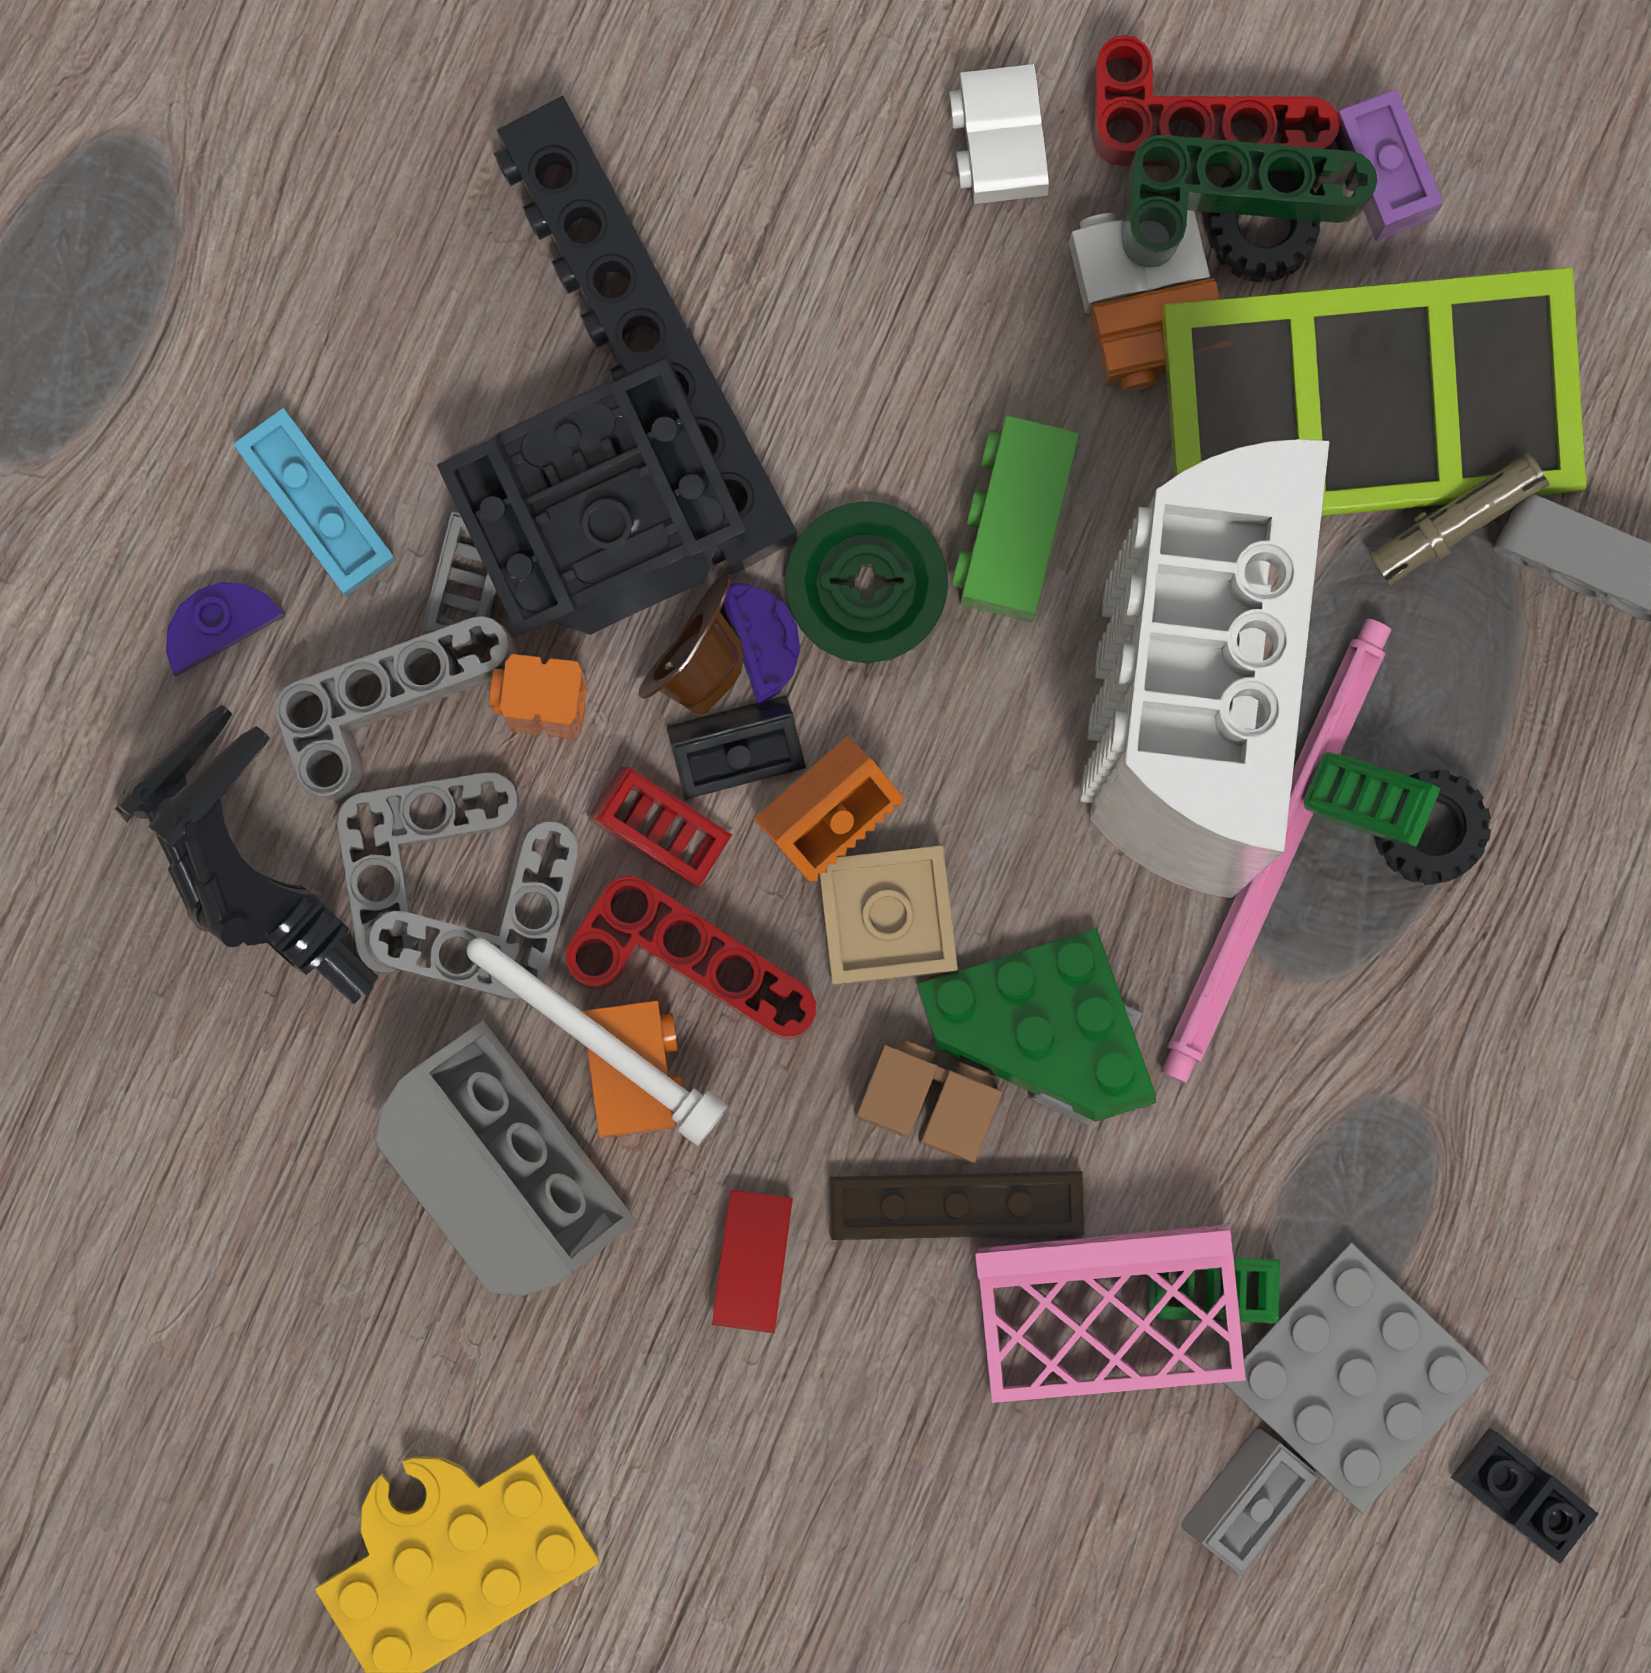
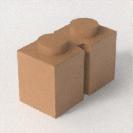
(961, 1110)

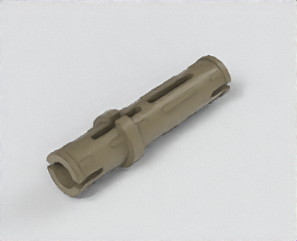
(1459, 518)

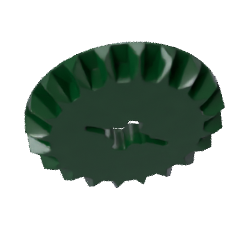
(897, 551)

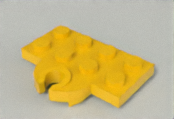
(452, 1563)

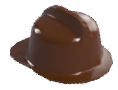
(702, 659)

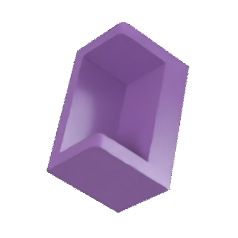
(1405, 186)

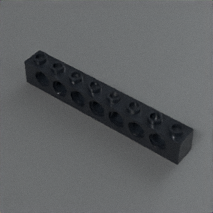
(555, 138)

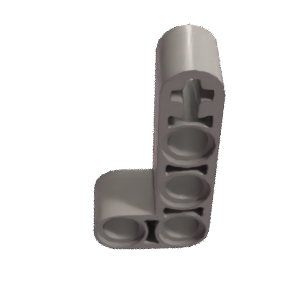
(1579, 554)
(398, 694)

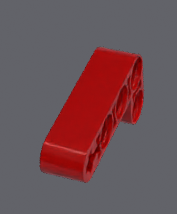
(1210, 114)
(699, 968)

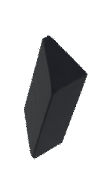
(736, 747)

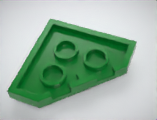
(1046, 1025)

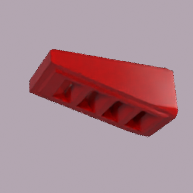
(650, 793)

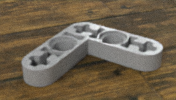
(400, 831)
(474, 976)

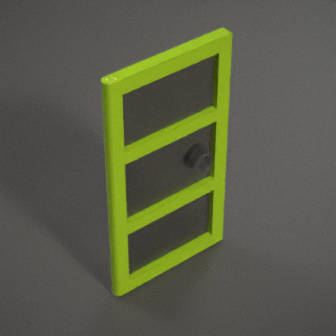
(1404, 380)

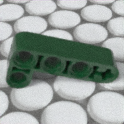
(1248, 196)

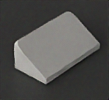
(1249, 1501)

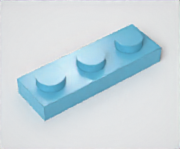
(314, 502)

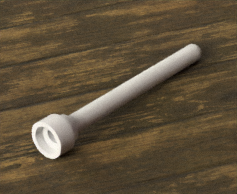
(692, 1110)

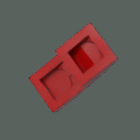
(752, 1261)

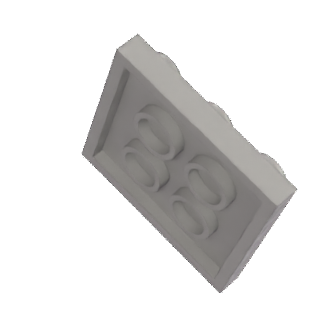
(1356, 1377)

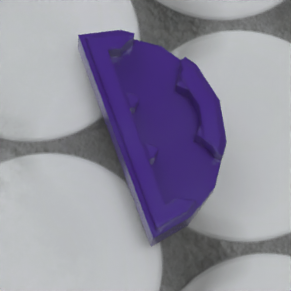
(215, 621)
(766, 636)

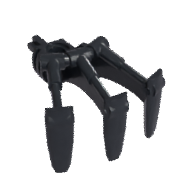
(212, 876)

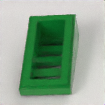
(1368, 798)
(1267, 1292)

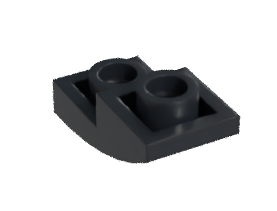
(1524, 1495)

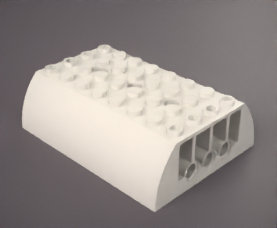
(1177, 752)

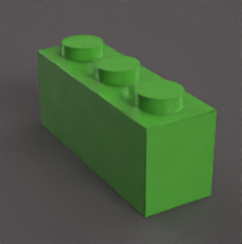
(1015, 518)

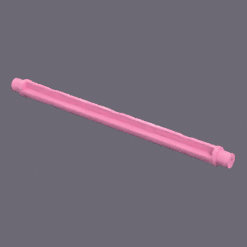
(1256, 898)

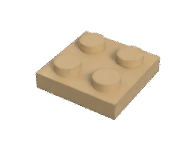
(888, 916)

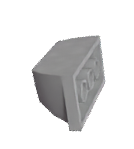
(497, 1167)

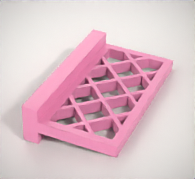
(1104, 1258)

